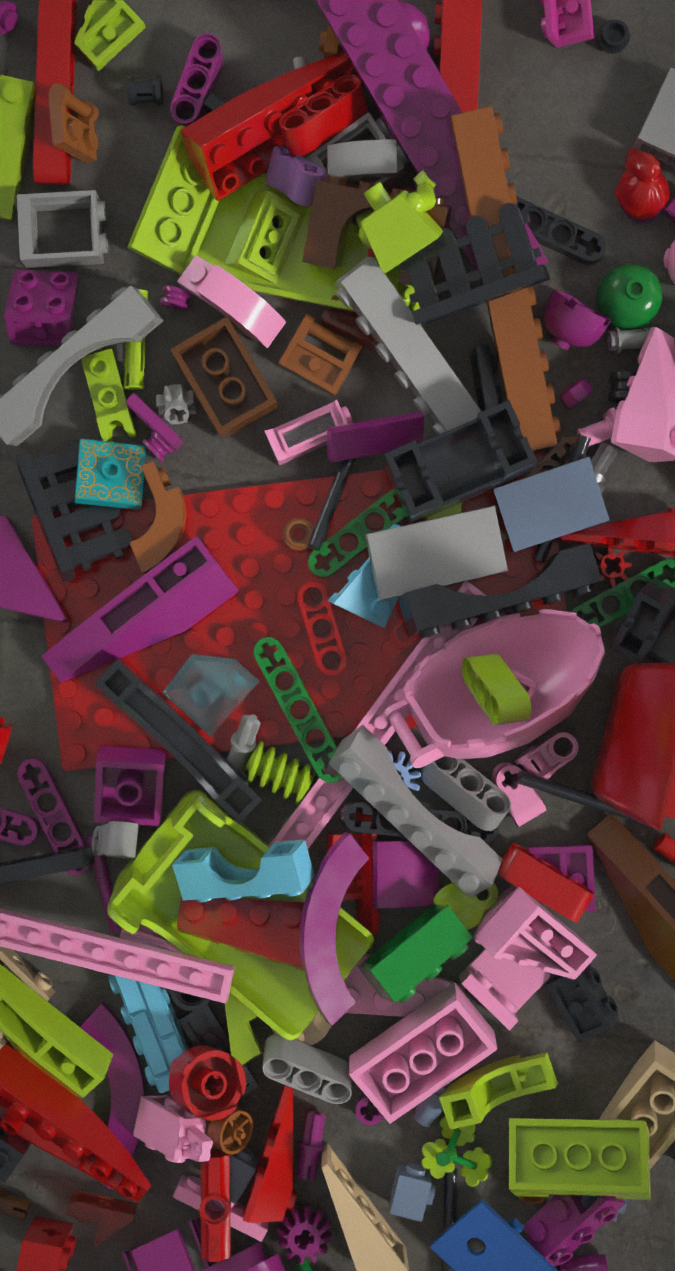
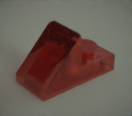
(110, 1212)

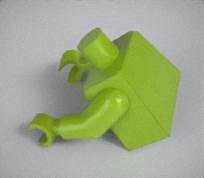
(398, 224)

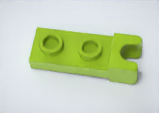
(107, 394)

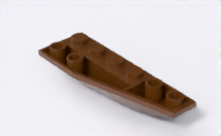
(641, 885)

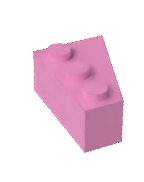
(534, 936)

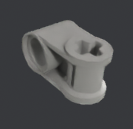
(115, 840)

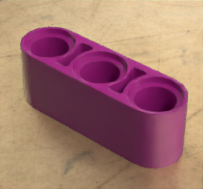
(197, 69)

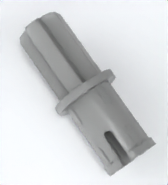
(243, 741)

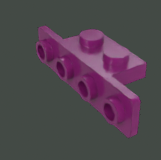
(566, 1225)

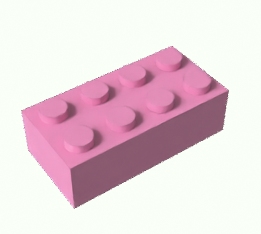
(422, 1053)

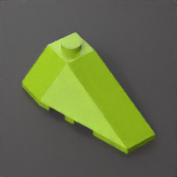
(16, 131)

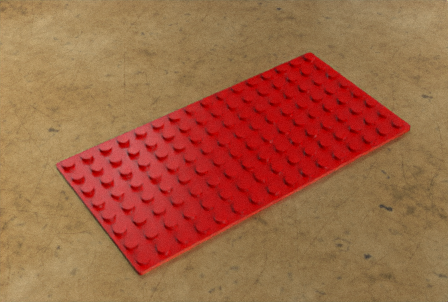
(247, 541)

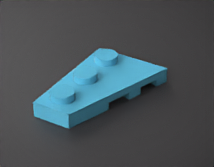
(361, 596)

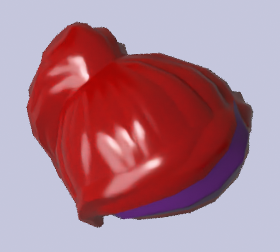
(642, 187)

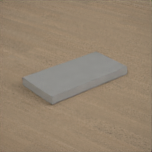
(436, 552)

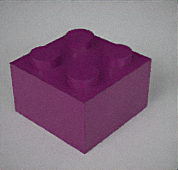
(129, 785)

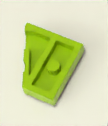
(107, 30)

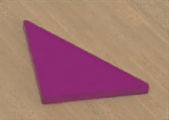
(21, 582)

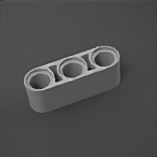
(467, 791)
(307, 1069)

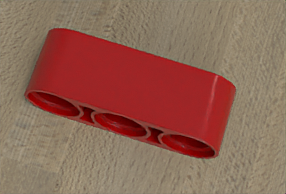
(323, 115)
(321, 612)
(545, 882)

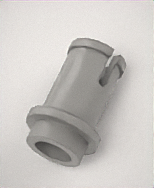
(626, 339)

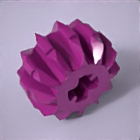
(316, 1237)

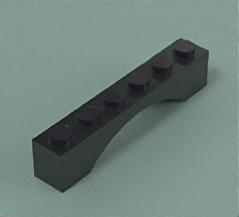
(439, 607)
(184, 742)

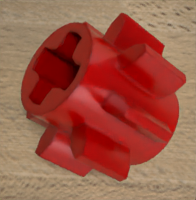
(619, 567)

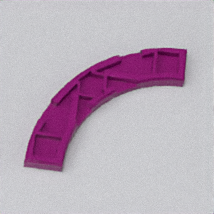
(319, 928)
(123, 1073)

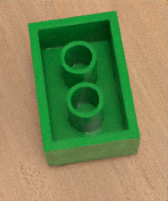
(416, 953)

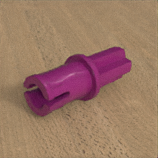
(311, 1145)

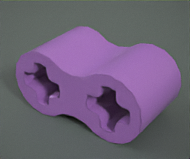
(293, 175)

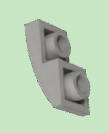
(362, 159)

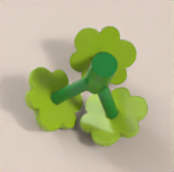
(440, 1158)

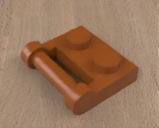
(69, 133)
(315, 364)

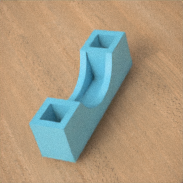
(208, 875)

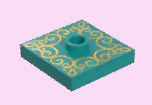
(110, 474)

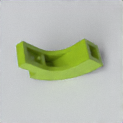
(483, 1089)

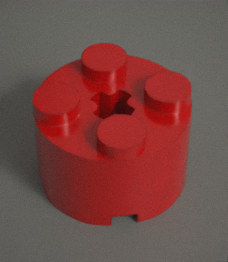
(205, 1098)

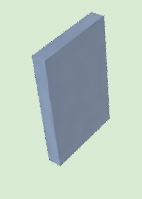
(551, 504)

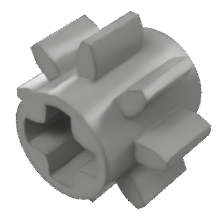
(176, 404)

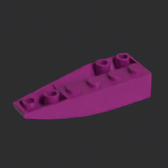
(148, 611)

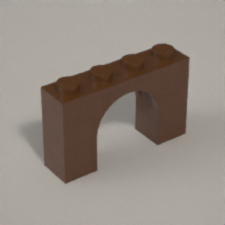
(334, 209)

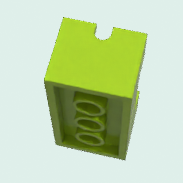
(579, 1158)

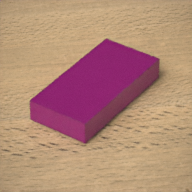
(154, 422)

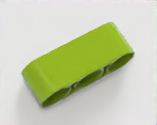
(496, 689)

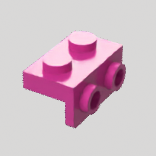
(567, 21)

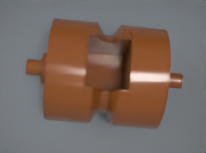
(231, 1132)

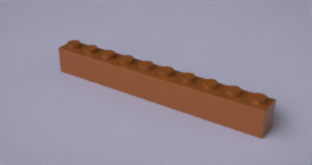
(511, 316)

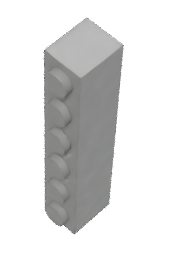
(406, 346)

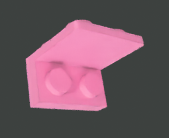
(502, 985)

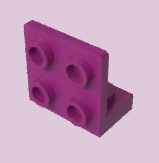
(40, 307)

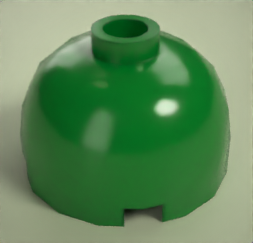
(629, 296)

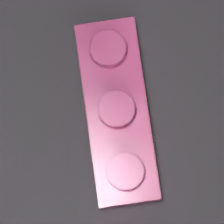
(189, 1192)

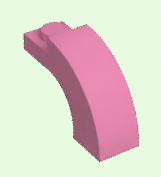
(233, 300)

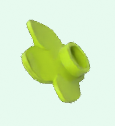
(467, 909)

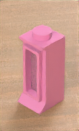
(306, 432)

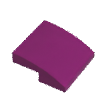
(402, 875)

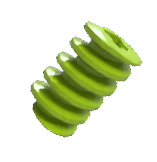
(279, 772)

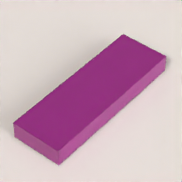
(374, 436)

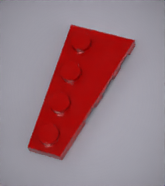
(248, 925)

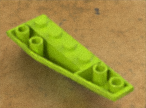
(50, 1038)

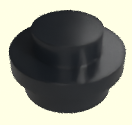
(613, 36)

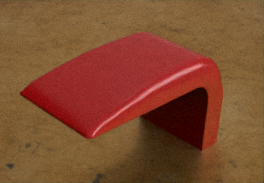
(638, 745)

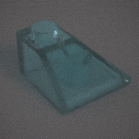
(210, 689)

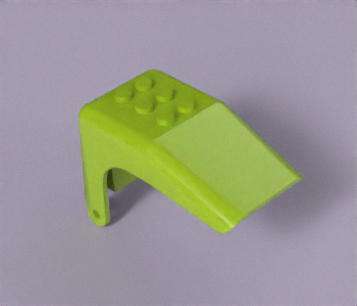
(150, 896)

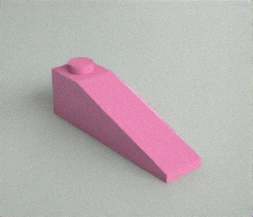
(647, 416)

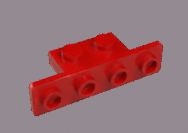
(362, 884)

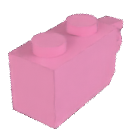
(171, 1130)

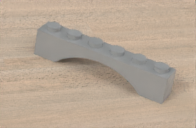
(123, 320)
(369, 769)

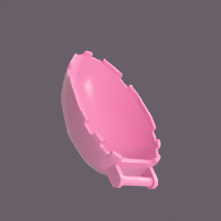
(547, 647)

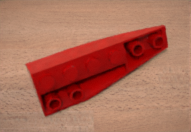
(238, 137)
(64, 1126)

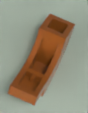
(168, 524)

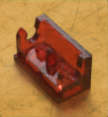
(345, 324)

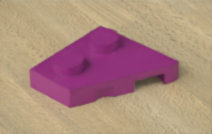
(572, 860)

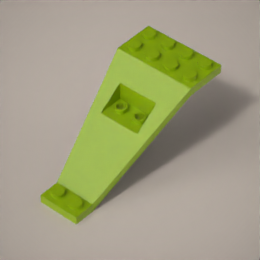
(187, 221)

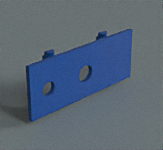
(504, 1245)

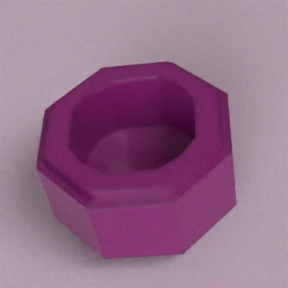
(575, 393)

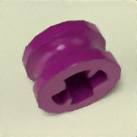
(175, 298)
(157, 446)
(376, 1117)

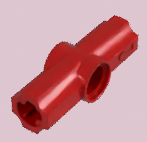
(215, 1224)

